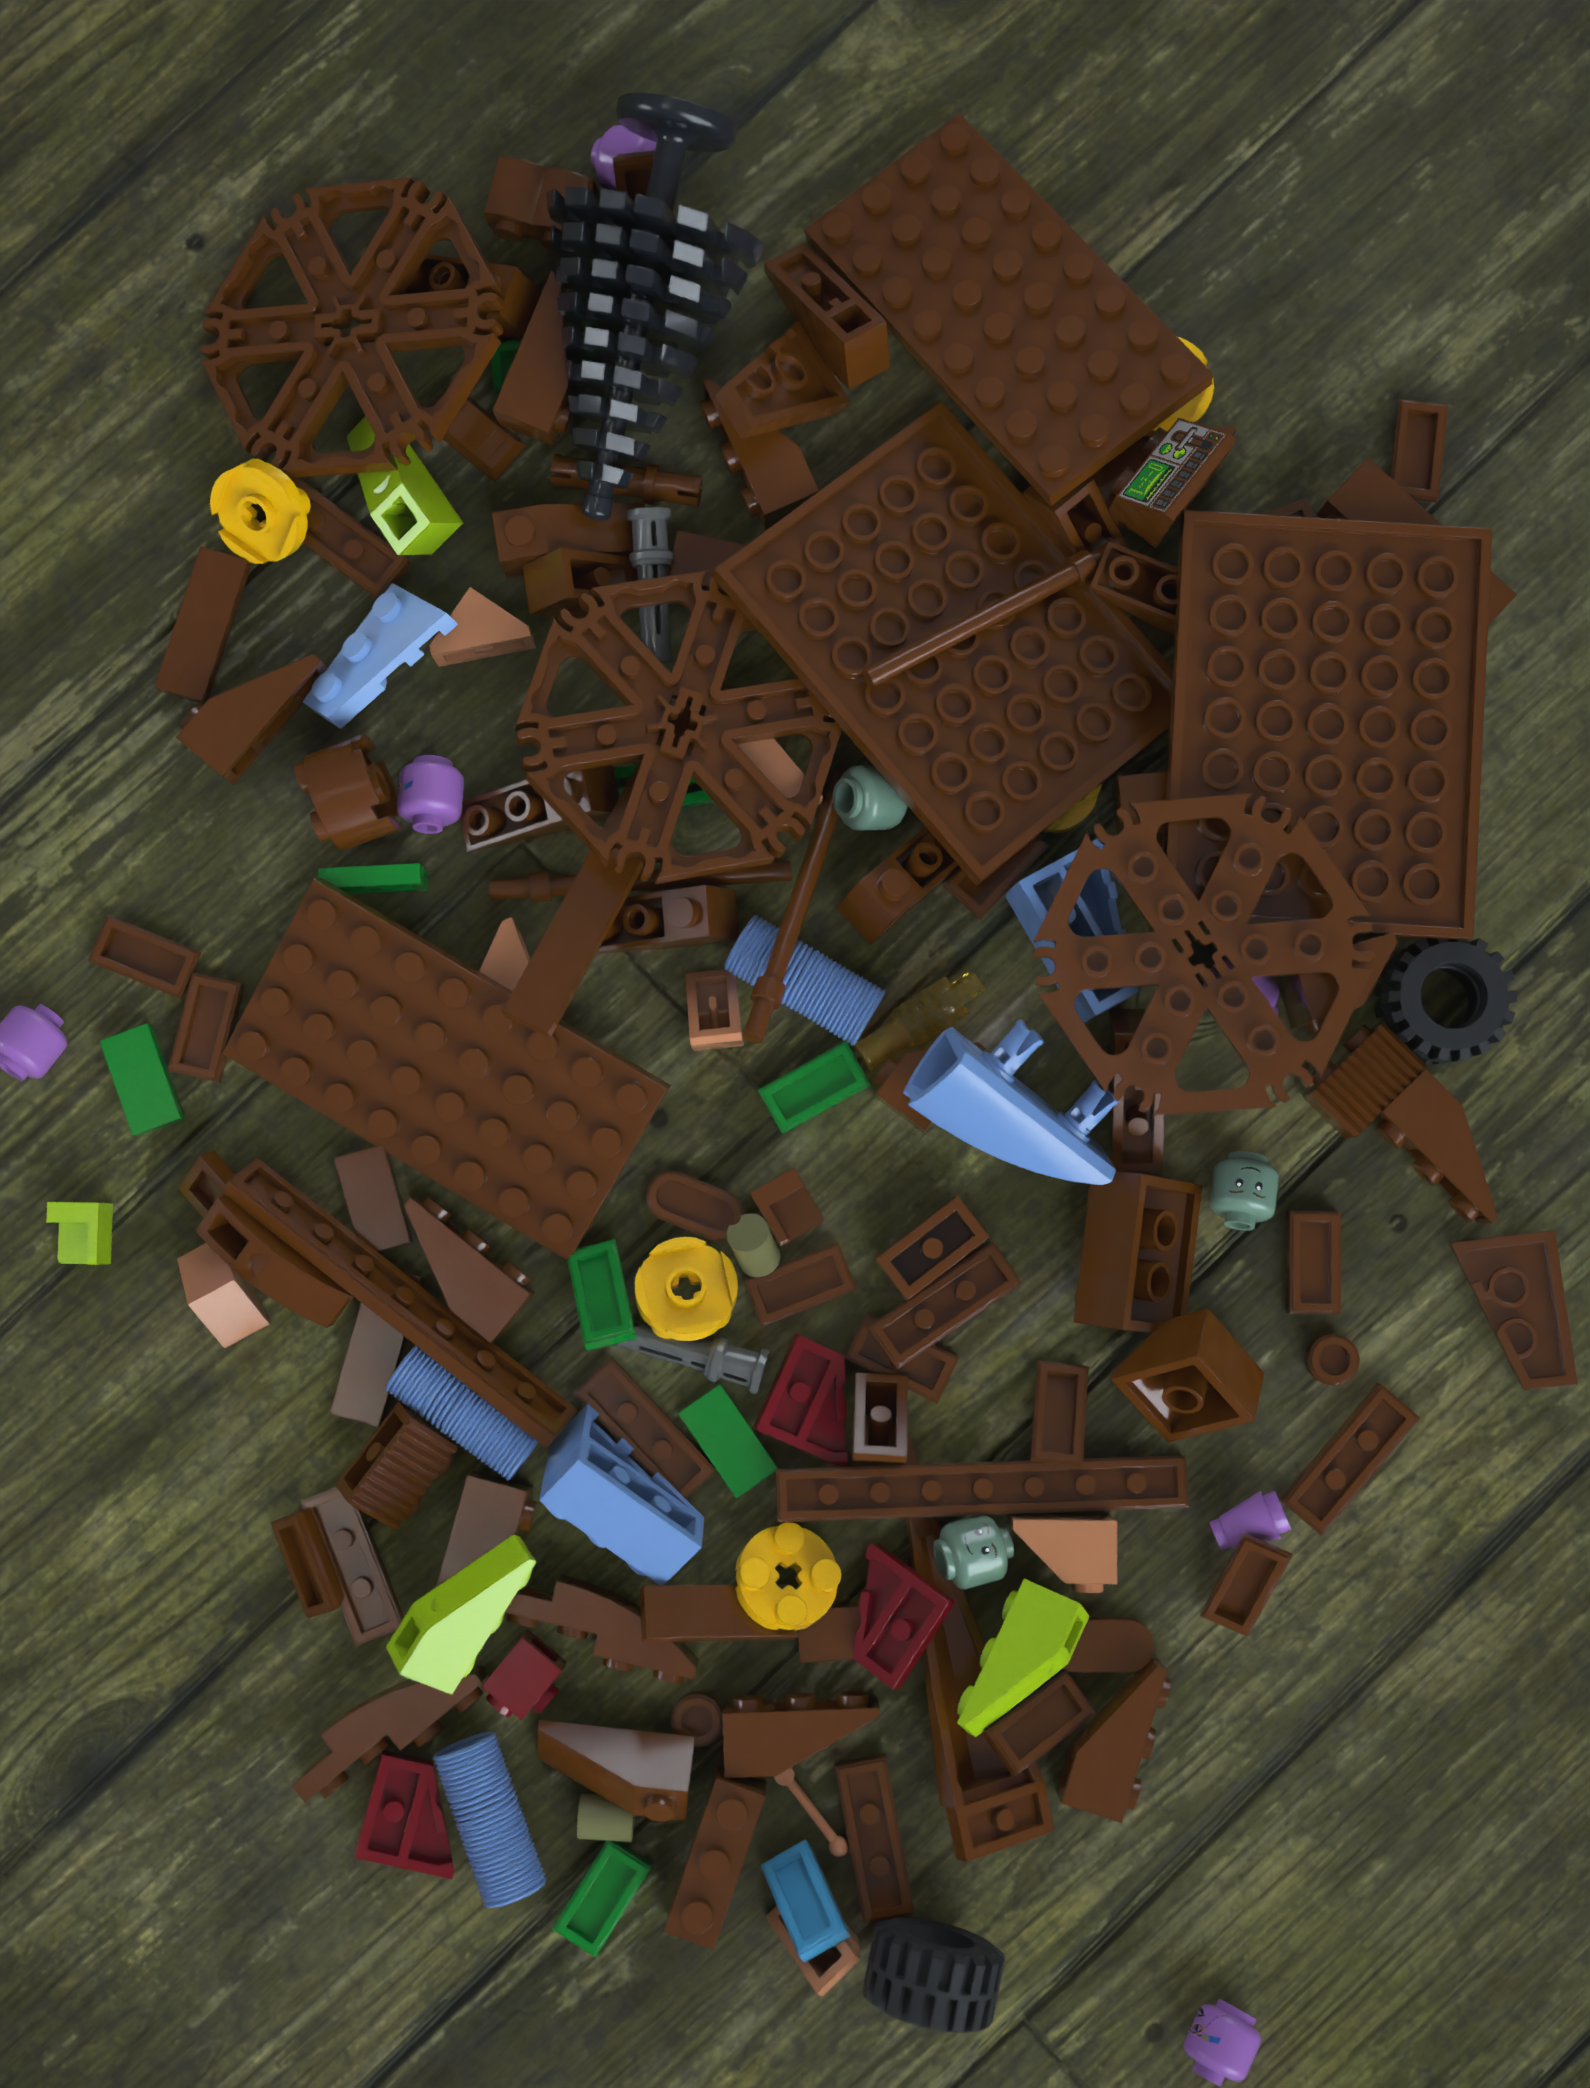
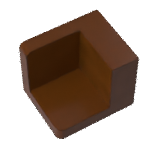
(787, 1207)

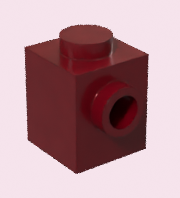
(524, 1678)

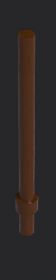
(1076, 570)
(543, 886)
(769, 988)

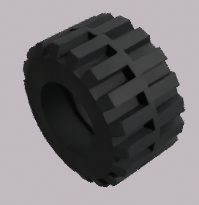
(1484, 988)
(933, 1975)

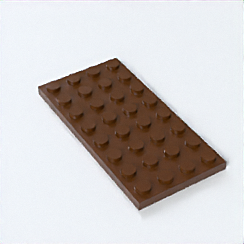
(1008, 309)
(433, 1072)

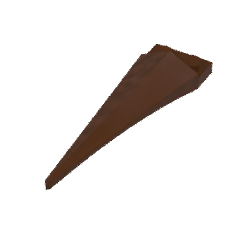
(981, 1798)

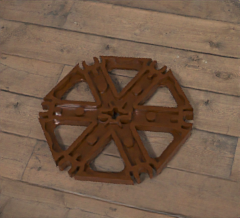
(335, 295)
(632, 731)
(1252, 950)

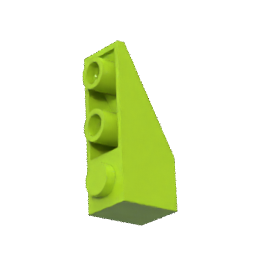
(405, 501)
(453, 1621)
(1029, 1649)

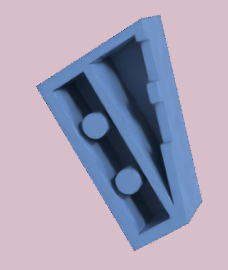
(1092, 916)
(617, 1502)

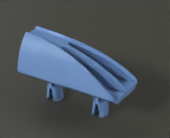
(994, 1111)

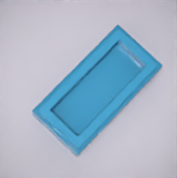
(805, 1901)

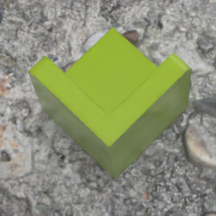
(83, 1231)

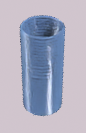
(823, 990)
(471, 1421)
(493, 1833)

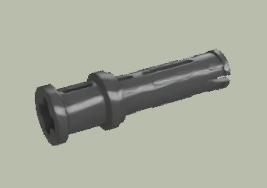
(651, 561)
(714, 1358)

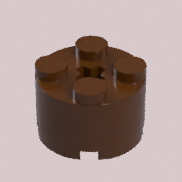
(349, 792)

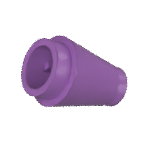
(1257, 1516)

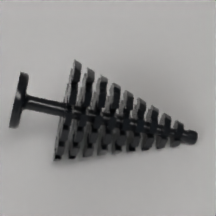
(641, 284)

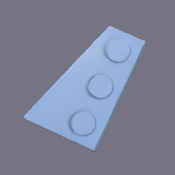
(379, 645)

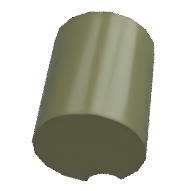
(753, 1245)
(603, 1820)

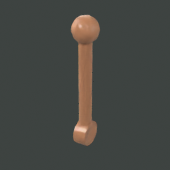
(837, 1844)

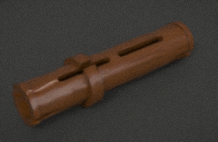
(647, 482)

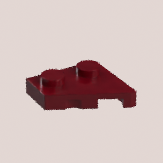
(808, 1401)
(897, 1617)
(405, 1818)

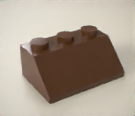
(1137, 1252)

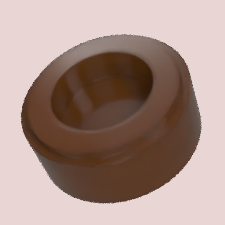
(1332, 1359)
(698, 1716)

